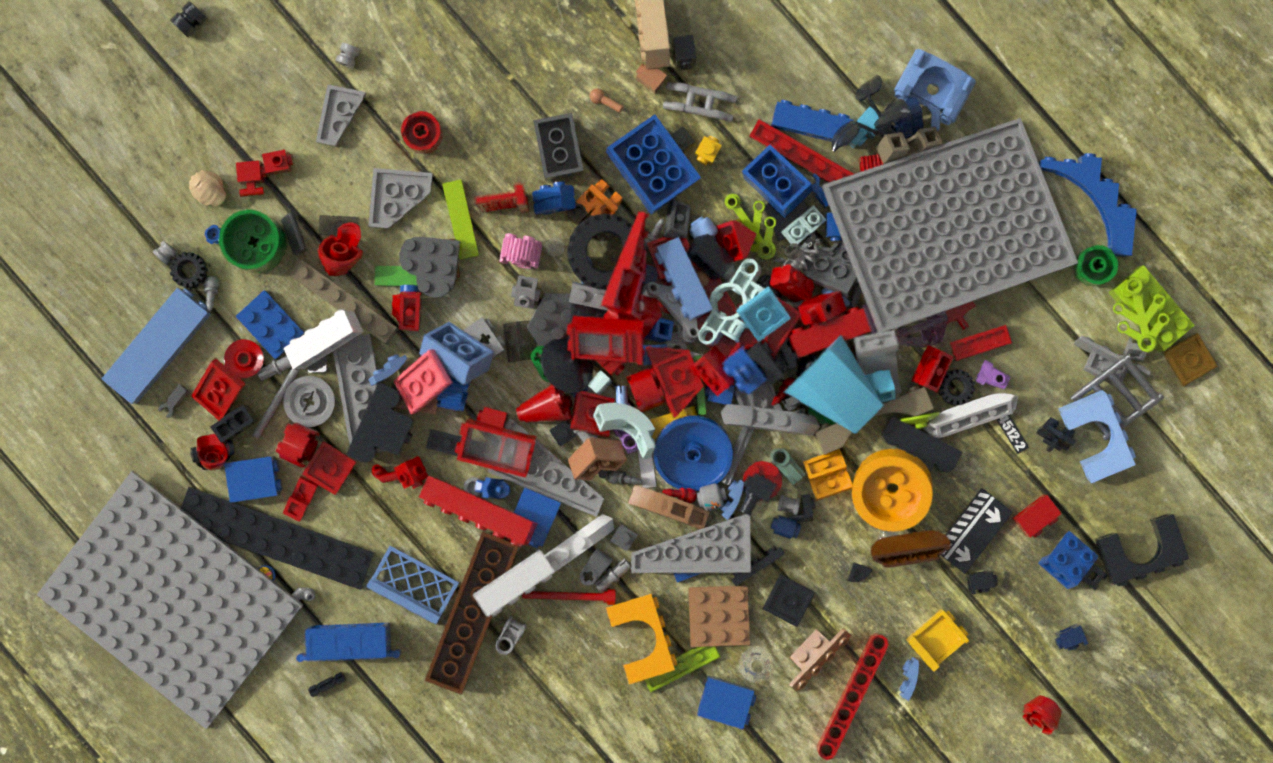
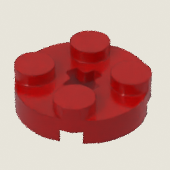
(768, 470)

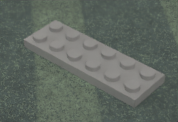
(354, 367)

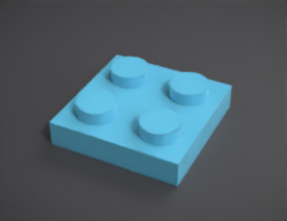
(763, 314)

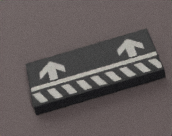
(975, 529)

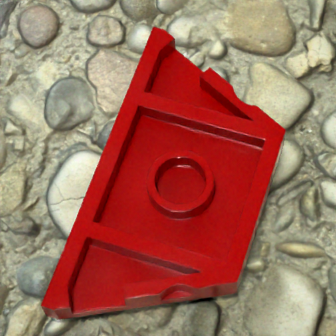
(675, 376)

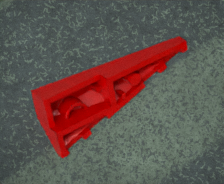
(624, 289)

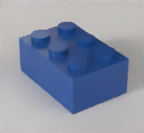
(777, 181)

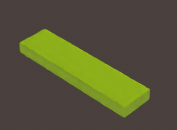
(460, 218)
(686, 663)

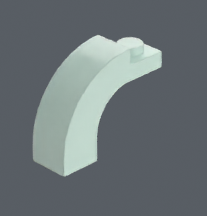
(628, 419)

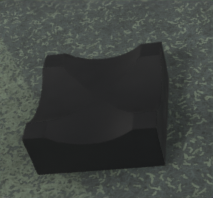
(762, 354)

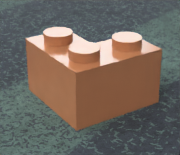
(596, 455)

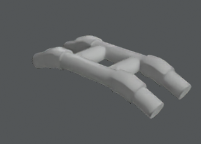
(688, 106)

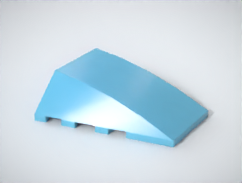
(838, 388)

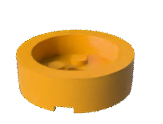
(886, 508)

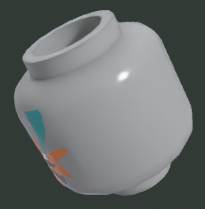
(711, 497)

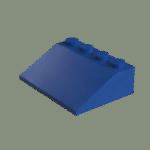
(652, 164)

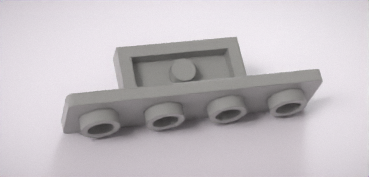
(1102, 358)

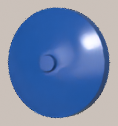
(693, 452)

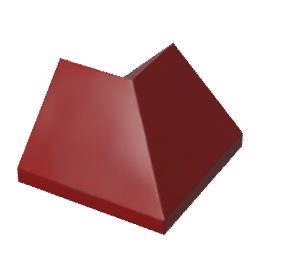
(735, 238)

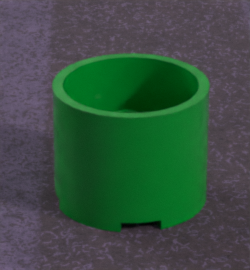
(239, 233)

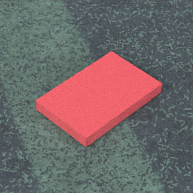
(422, 381)

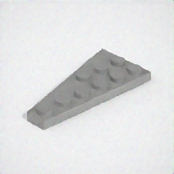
(553, 479)

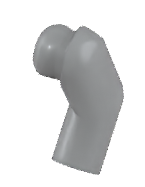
(304, 593)

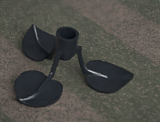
(883, 126)

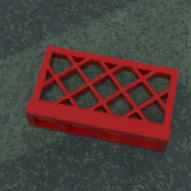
(505, 200)

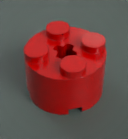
(417, 122)
(645, 391)
(297, 444)

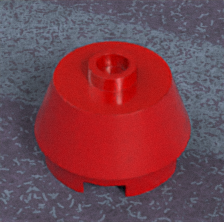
(1042, 713)

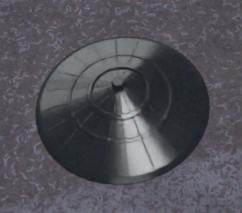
(562, 371)

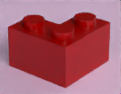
(650, 314)

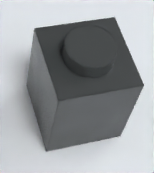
(624, 537)

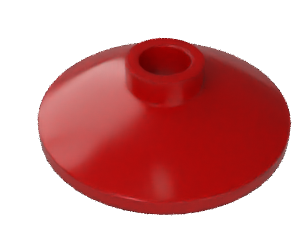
(235, 353)

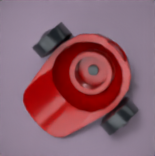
(211, 453)

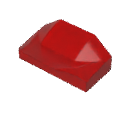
(407, 310)

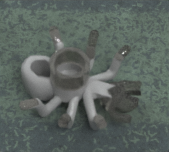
(797, 252)

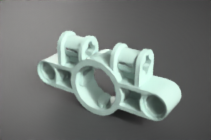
(719, 322)

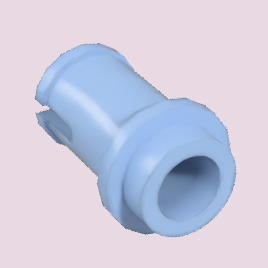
(622, 395)

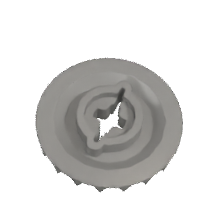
(295, 402)

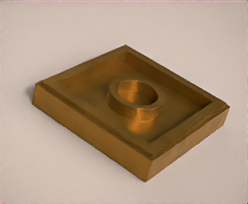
(1190, 359)

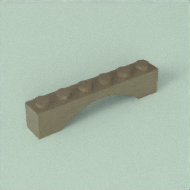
(342, 299)
(911, 404)

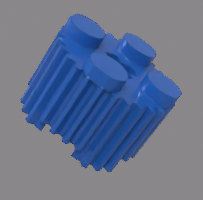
(454, 396)

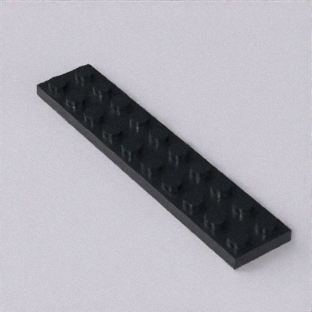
(279, 539)

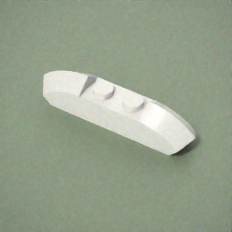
(971, 414)
(579, 542)

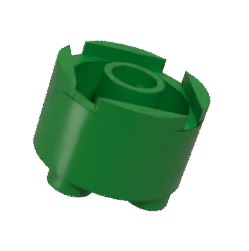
(1104, 258)

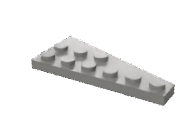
(707, 550)

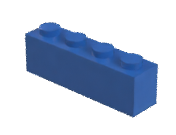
(806, 121)

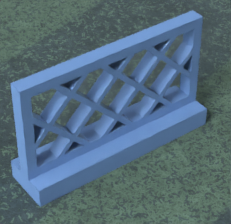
(404, 600)

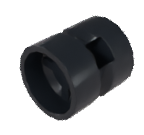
(188, 19)

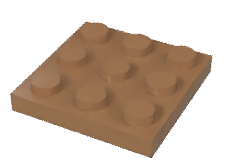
(719, 616)

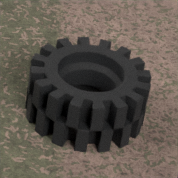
(176, 270)
(967, 392)

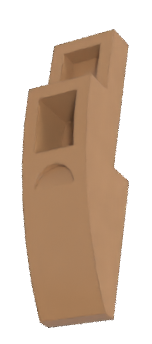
(668, 507)

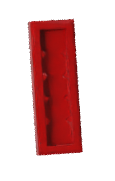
(980, 342)

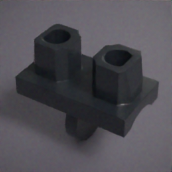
(1054, 438)

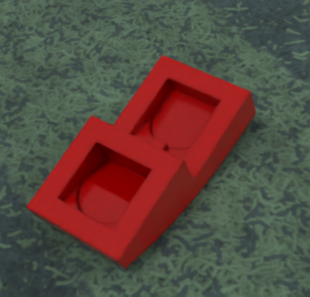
(300, 498)

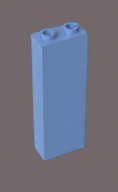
(156, 345)

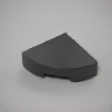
(858, 572)

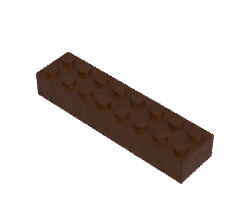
(467, 620)

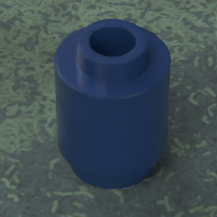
(785, 527)

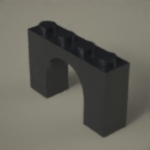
(1169, 552)

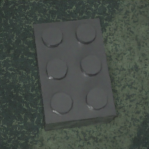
(558, 147)

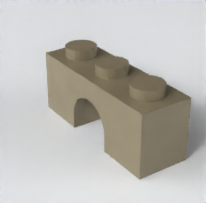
(896, 146)

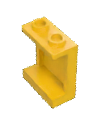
(937, 639)

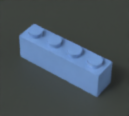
(683, 278)

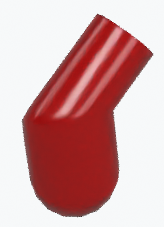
(383, 475)

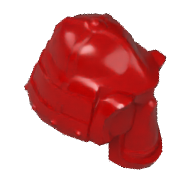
(341, 252)

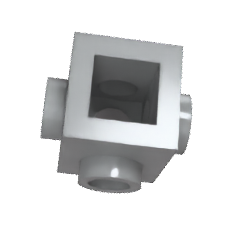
(525, 296)

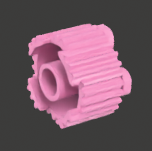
(521, 252)

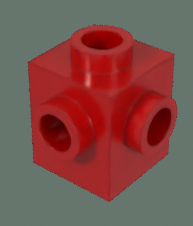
(411, 473)

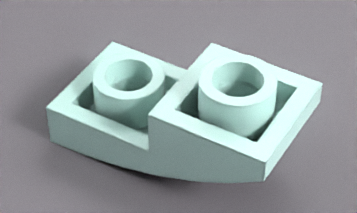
(803, 225)

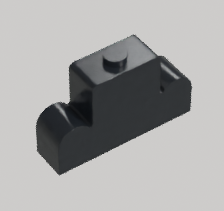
(381, 426)
(920, 444)

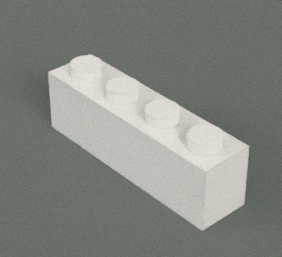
(323, 339)
(513, 583)

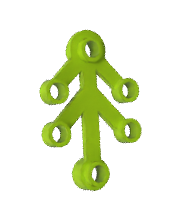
(755, 226)
(1142, 318)

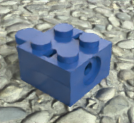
(745, 371)

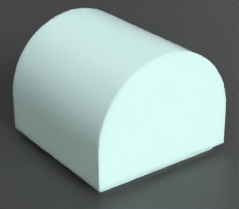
(599, 383)

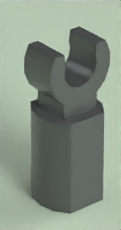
(175, 400)

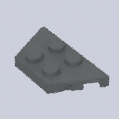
(550, 318)

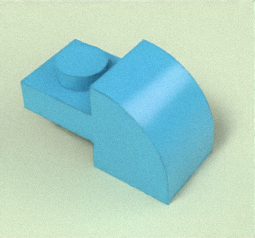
(867, 118)

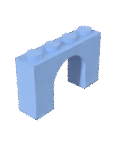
(1117, 454)

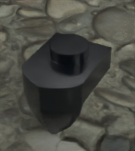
(808, 504)

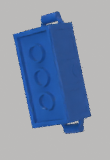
(348, 642)

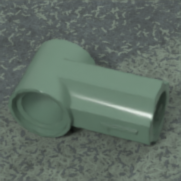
(788, 466)

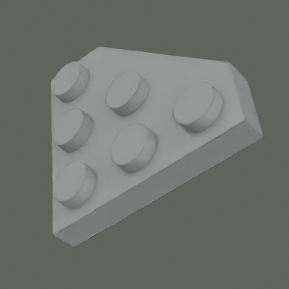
(396, 194)

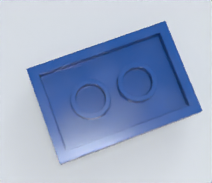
(269, 324)

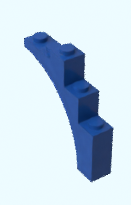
(1104, 194)

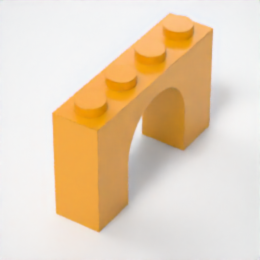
(660, 659)

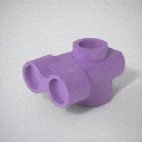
(988, 375)
(625, 437)

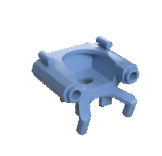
(952, 83)

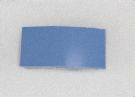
(390, 367)
(735, 493)
(911, 671)

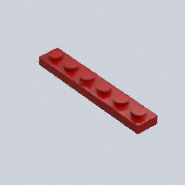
(798, 153)

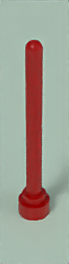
(607, 597)

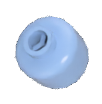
(703, 226)

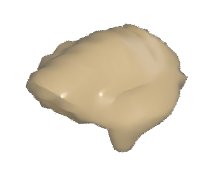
(207, 188)

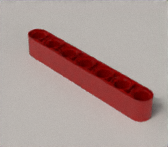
(852, 706)

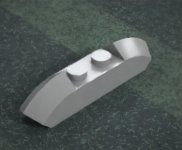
(770, 420)

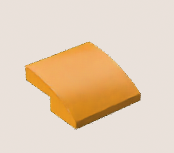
(827, 474)

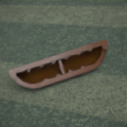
(910, 548)

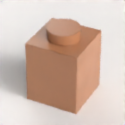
(650, 78)

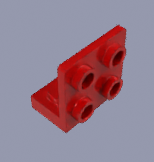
(711, 370)

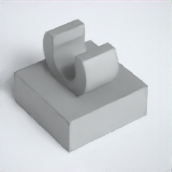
(1133, 349)

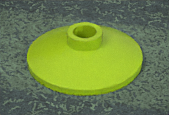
(920, 420)

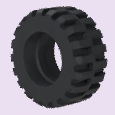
(579, 242)

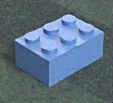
(458, 352)

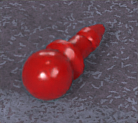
(782, 394)
(687, 495)

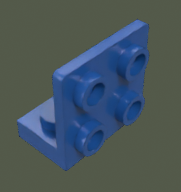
(1069, 561)

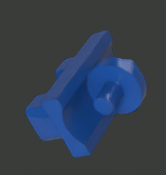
(492, 488)

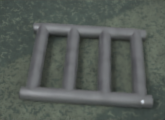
(1110, 372)

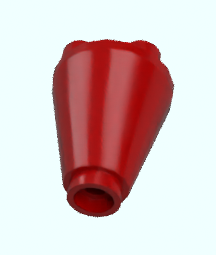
(546, 406)

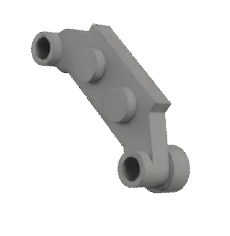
(667, 299)

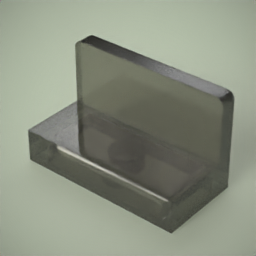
(518, 341)

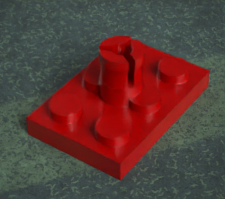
(218, 389)

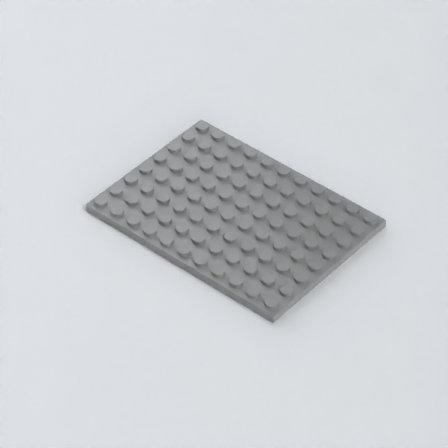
(949, 225)
(169, 599)

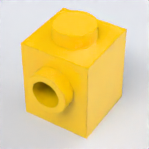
(708, 150)

